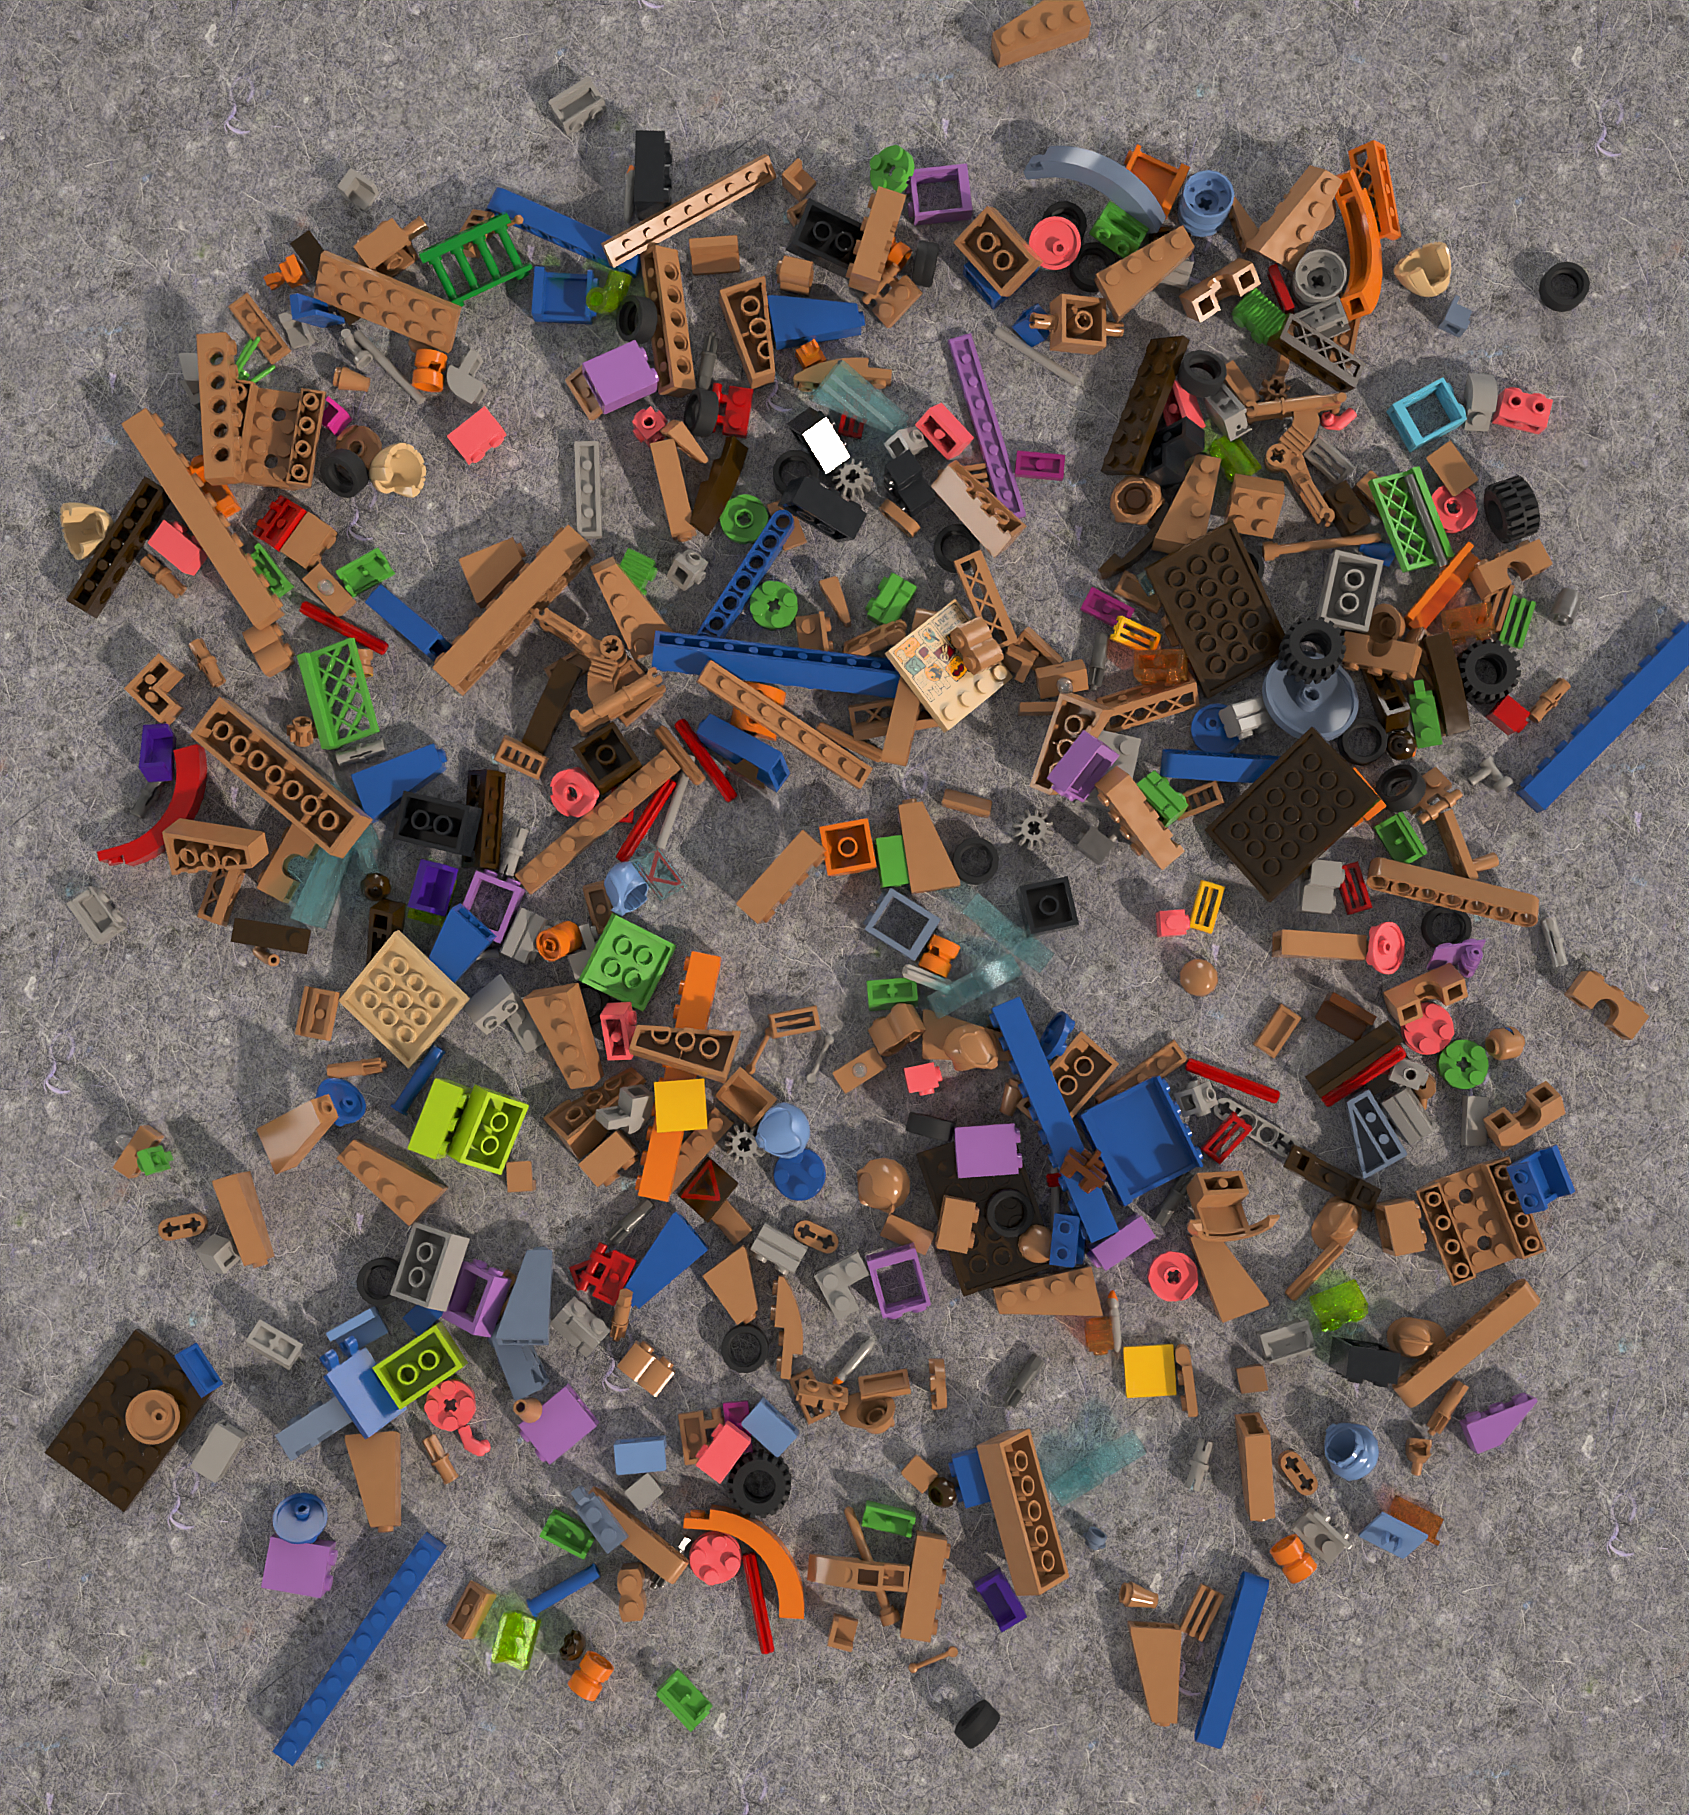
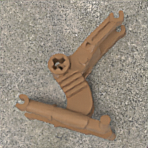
(1295, 441)
(602, 674)

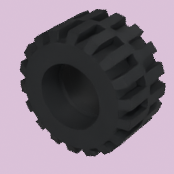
(1511, 509)
(1319, 633)
(1505, 668)
(754, 1504)

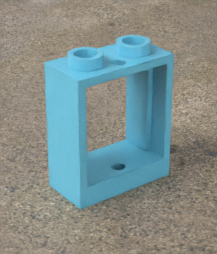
(1405, 424)

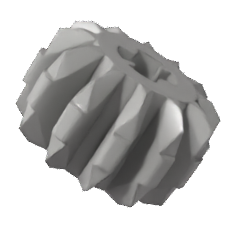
(861, 479)
(1024, 829)
(737, 1140)

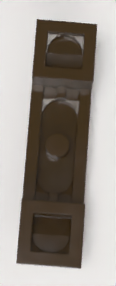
(1116, 565)
(1331, 1178)

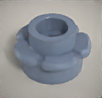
(1095, 1538)

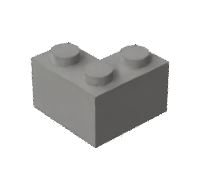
(1317, 887)
(835, 1283)

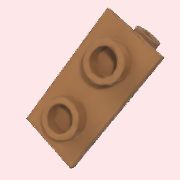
(833, 1395)

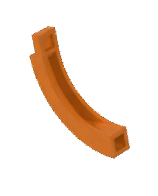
(1364, 247)
(765, 1543)

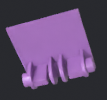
(1464, 954)

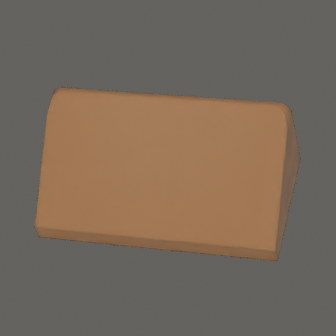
(1033, 643)
(966, 803)
(731, 1222)
(906, 1232)
(471, 1610)

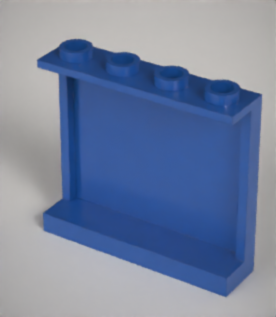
(1140, 1139)

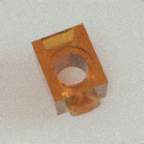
(1098, 1335)

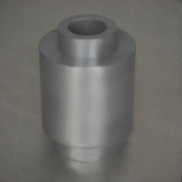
(1565, 607)

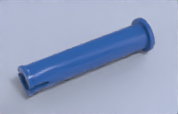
(418, 1080)
(563, 1589)

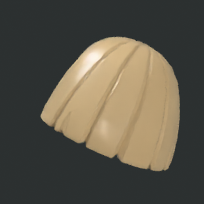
(1425, 270)
(398, 470)
(84, 528)

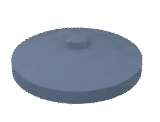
(1299, 706)

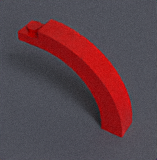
(185, 804)

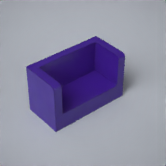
(157, 752)
(433, 887)
(1001, 1599)

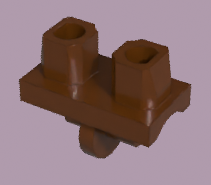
(1087, 1165)

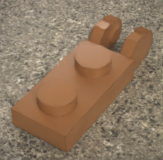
(876, 638)
(1186, 1378)

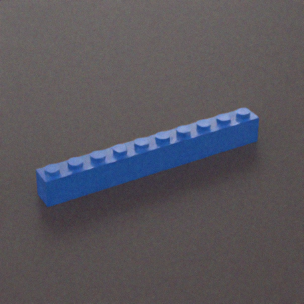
(777, 664)
(1607, 721)
(1051, 1113)
(359, 1648)

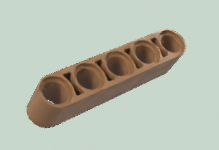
(646, 1543)

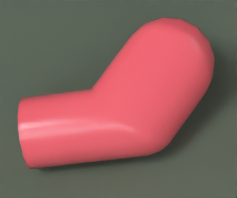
(1334, 422)
(471, 1444)

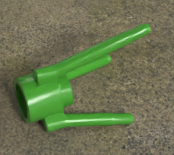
(243, 358)

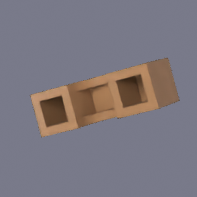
(1233, 279)
(1492, 576)
(1399, 661)
(276, 879)
(1441, 984)
(1625, 1016)
(1541, 1108)

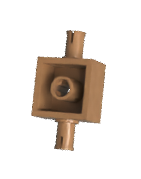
(389, 247)
(1077, 324)

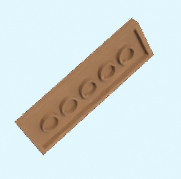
(387, 301)

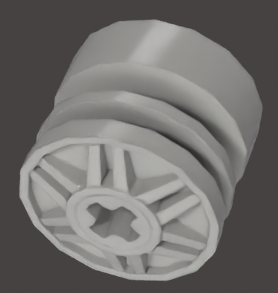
(1317, 267)

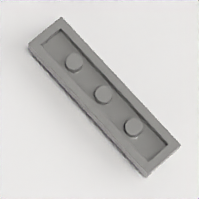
(588, 489)

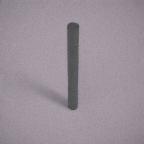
(1425, 521)

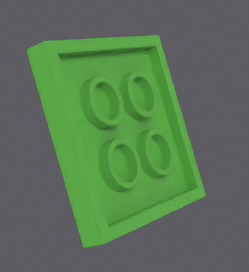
(627, 962)

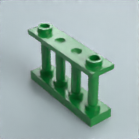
(477, 236)

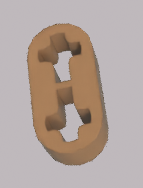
(899, 518)
(184, 1231)
(813, 1241)
(1293, 1475)

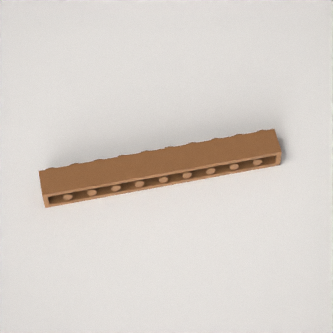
(203, 519)

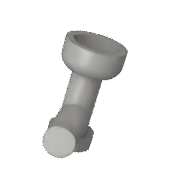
(361, 357)
(1489, 768)

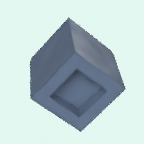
(1455, 318)

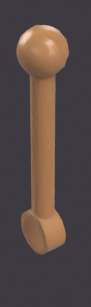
(518, 219)
(750, 1068)
(952, 1652)

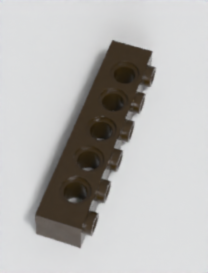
(120, 548)

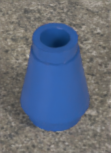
(1380, 551)

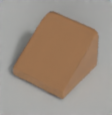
(1252, 1378)
(919, 1473)

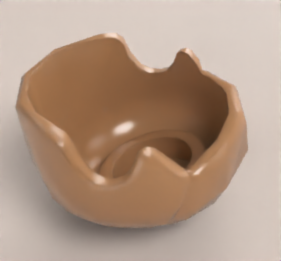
(1198, 977)
(1036, 1244)

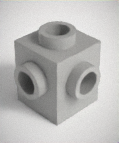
(687, 569)
(1196, 1098)

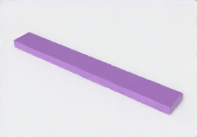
(985, 423)

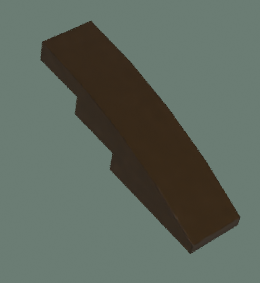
(310, 252)
(717, 490)
(1447, 684)
(551, 706)

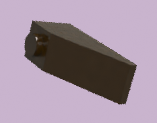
(1387, 701)
(384, 920)
(270, 935)

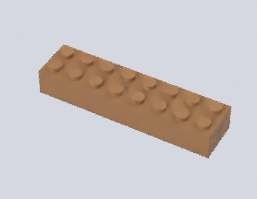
(514, 609)
(281, 777)

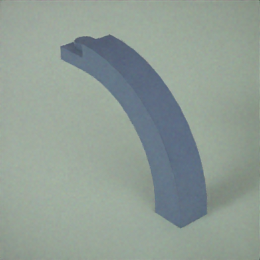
(1103, 175)

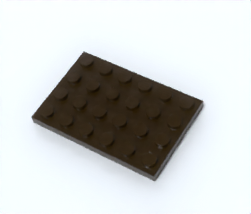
(1217, 609)
(1292, 814)
(993, 1256)
(96, 1437)

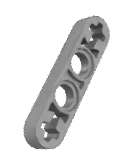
(1257, 1124)

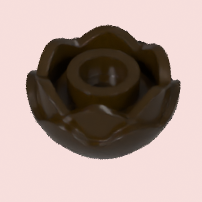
(1408, 745)
(375, 880)
(942, 1492)
(573, 1646)

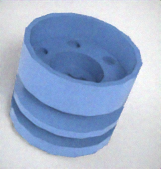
(1205, 203)

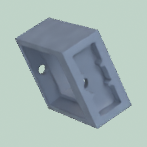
(883, 901)

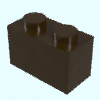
(1348, 511)

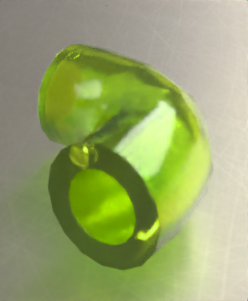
(608, 298)

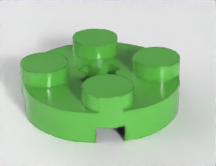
(883, 162)
(738, 507)
(779, 618)
(1452, 1074)

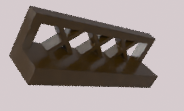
(1311, 360)
(491, 801)
(1354, 1058)

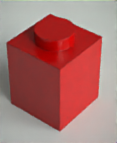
(1508, 715)

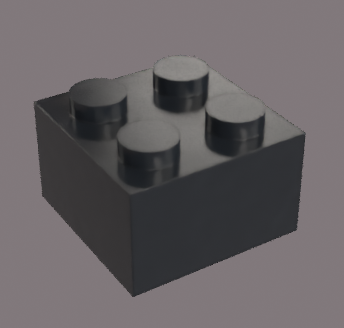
(1047, 907)

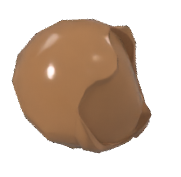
(1140, 492)
(972, 1047)
(883, 1184)

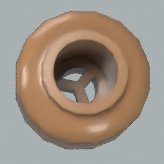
(1505, 1043)

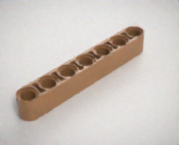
(904, 712)
(1453, 892)
(1466, 1343)

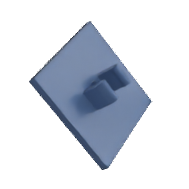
(1393, 1535)

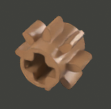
(1278, 384)
(302, 731)

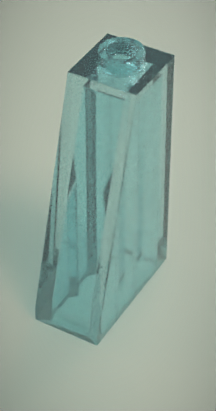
(859, 400)
(321, 889)

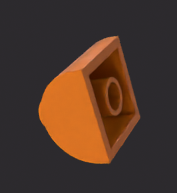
(748, 725)
(848, 847)

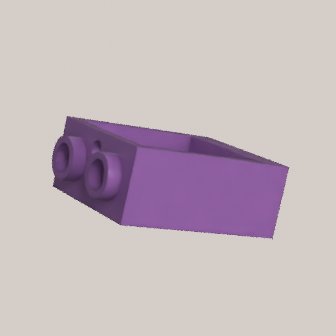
(940, 174)
(1082, 767)
(513, 906)
(890, 1257)
(491, 1301)

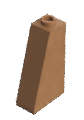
(673, 489)
(925, 855)
(1319, 945)
(937, 1032)
(296, 1132)
(244, 1218)
(1226, 1280)
(1255, 1466)
(378, 1476)
(1158, 1664)

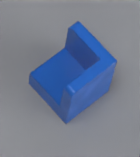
(1021, 326)

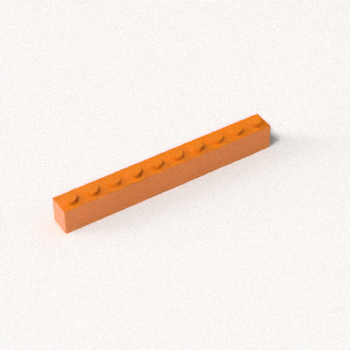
(693, 1012)

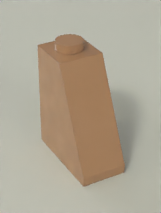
(492, 569)
(734, 1285)

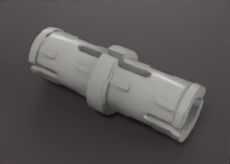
(361, 752)
(513, 851)
(1558, 958)
(1199, 1464)

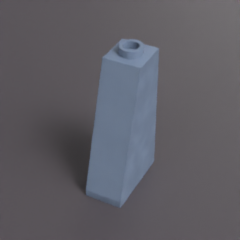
(529, 1306)

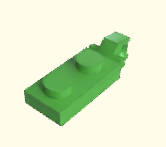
(1425, 716)
(154, 1160)

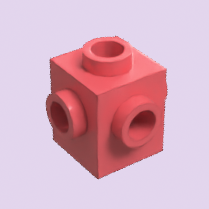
(647, 433)

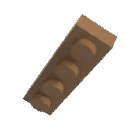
(699, 1145)

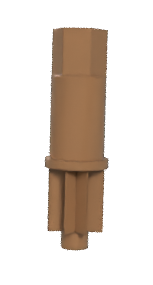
(355, 1068)
(621, 1315)
(1446, 1408)

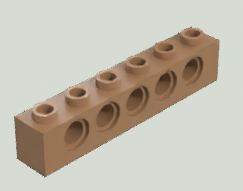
(671, 336)
(209, 348)

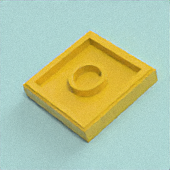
(680, 1105)
(1149, 1370)

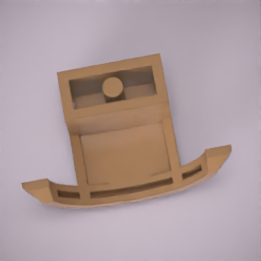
(1218, 1208)

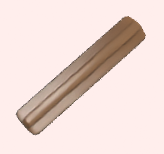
(847, 741)
(679, 755)
(1314, 1271)

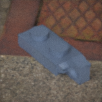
(599, 1519)

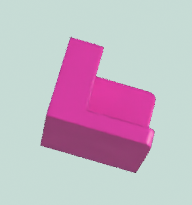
(335, 417)

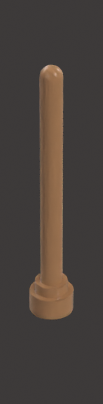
(1272, 550)
(888, 1614)

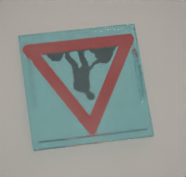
(659, 874)

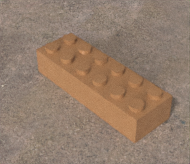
(1023, 1512)

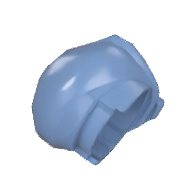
(625, 888)
(783, 1131)
(1351, 1450)

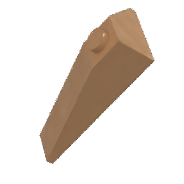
(575, 1120)

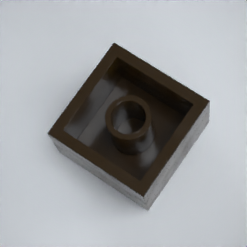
(607, 758)

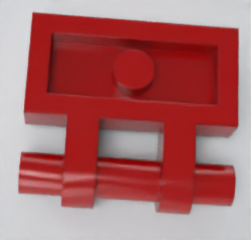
(737, 412)
(279, 522)
(614, 1276)

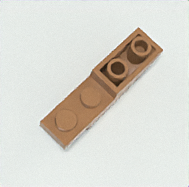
(812, 377)
(787, 1316)
(857, 1573)

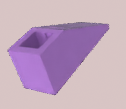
(1494, 1425)

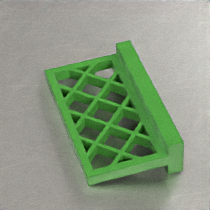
(1393, 524)
(322, 704)

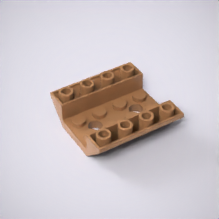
(289, 440)
(1490, 1212)

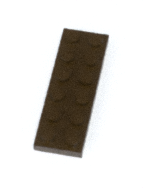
(1145, 405)

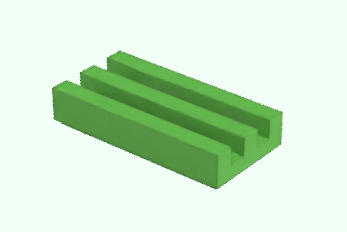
(1525, 624)

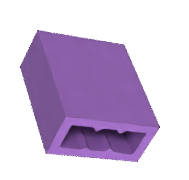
(620, 376)
(987, 1150)
(1112, 1249)
(561, 1425)
(299, 1567)

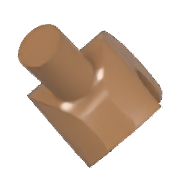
(1426, 1091)
(1418, 1453)

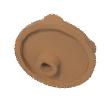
(152, 1416)

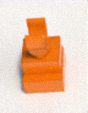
(292, 273)
(810, 354)

